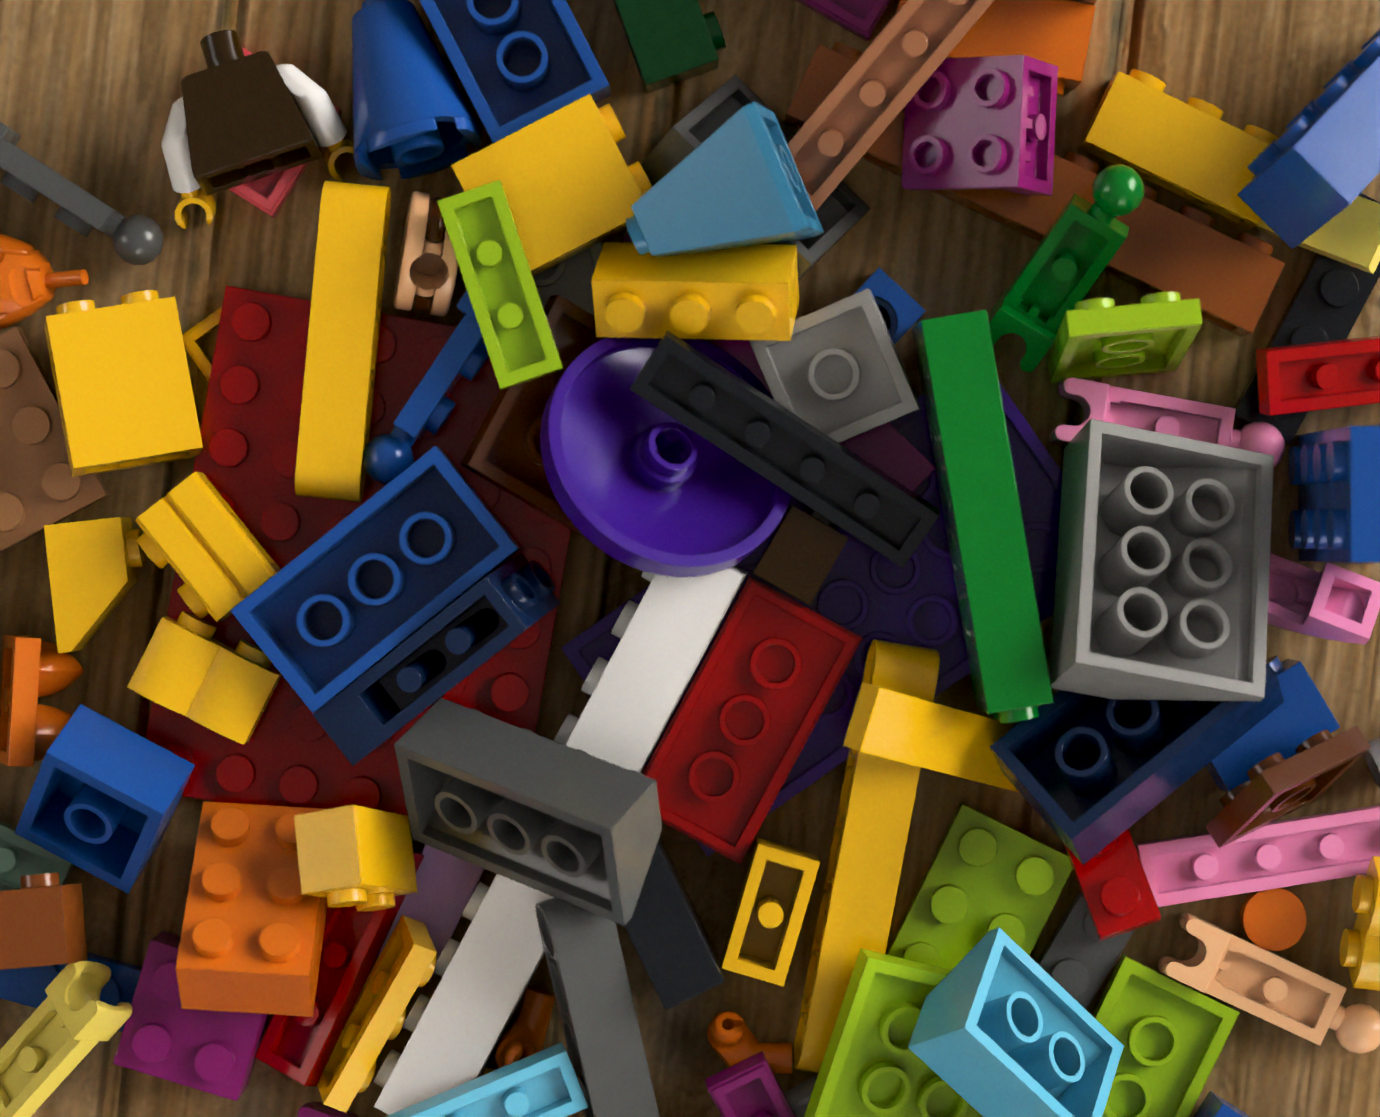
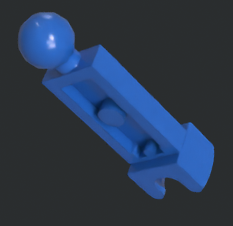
(429, 404)

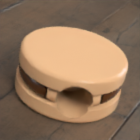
(425, 259)

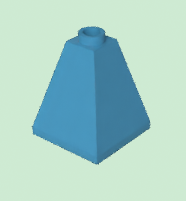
(727, 193)

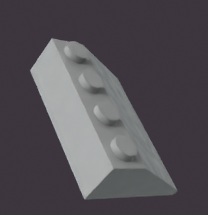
(1161, 568)

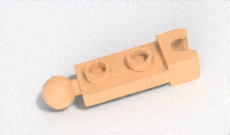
(1272, 988)

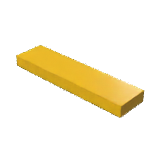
(926, 735)

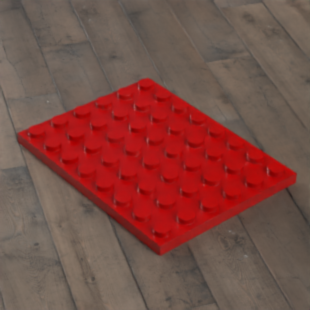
(251, 461)

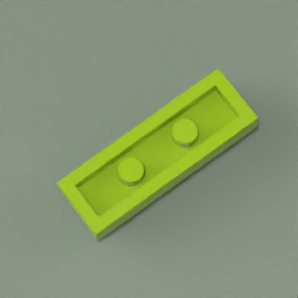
(500, 284)

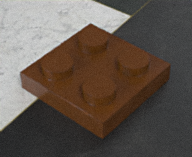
(1286, 785)

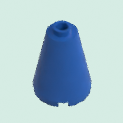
(404, 96)

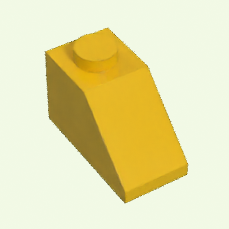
(89, 574)

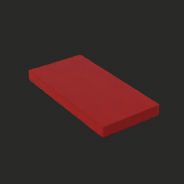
(747, 718)

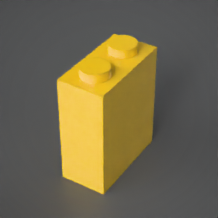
(561, 180)
(122, 383)

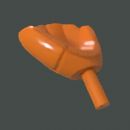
(28, 280)

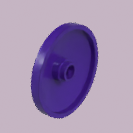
(644, 479)

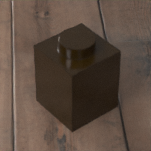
(801, 553)

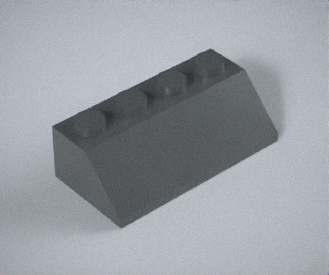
(530, 808)

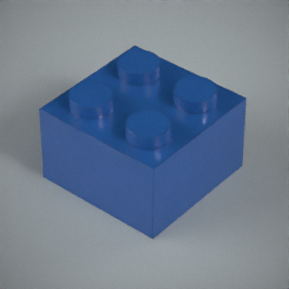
(104, 798)

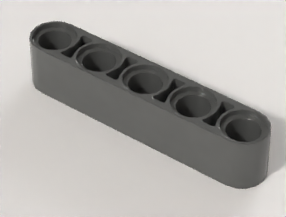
(596, 1010)

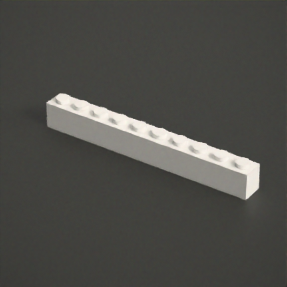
(503, 943)

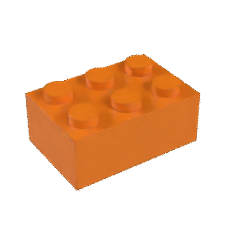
(246, 925)

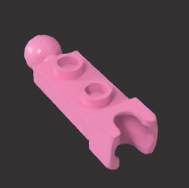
(1164, 415)

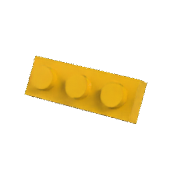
(378, 1012)

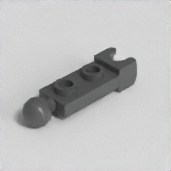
(134, 237)

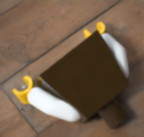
(245, 124)

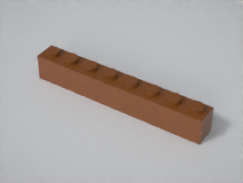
(1162, 246)

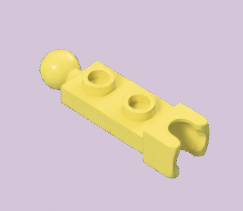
(57, 1037)

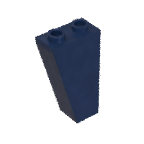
(438, 657)

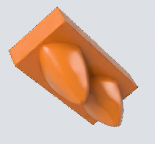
(27, 672)

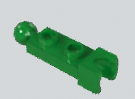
(1066, 263)

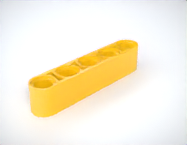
(342, 340)

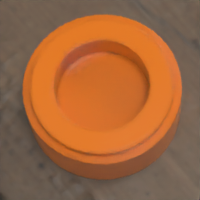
(1273, 919)

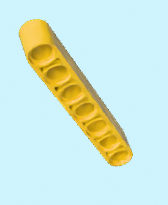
(862, 857)

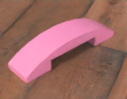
(1323, 603)

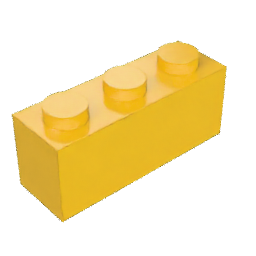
(1176, 144)
(698, 294)

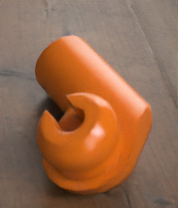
(529, 1030)
(736, 1042)

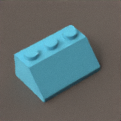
(1015, 1037)

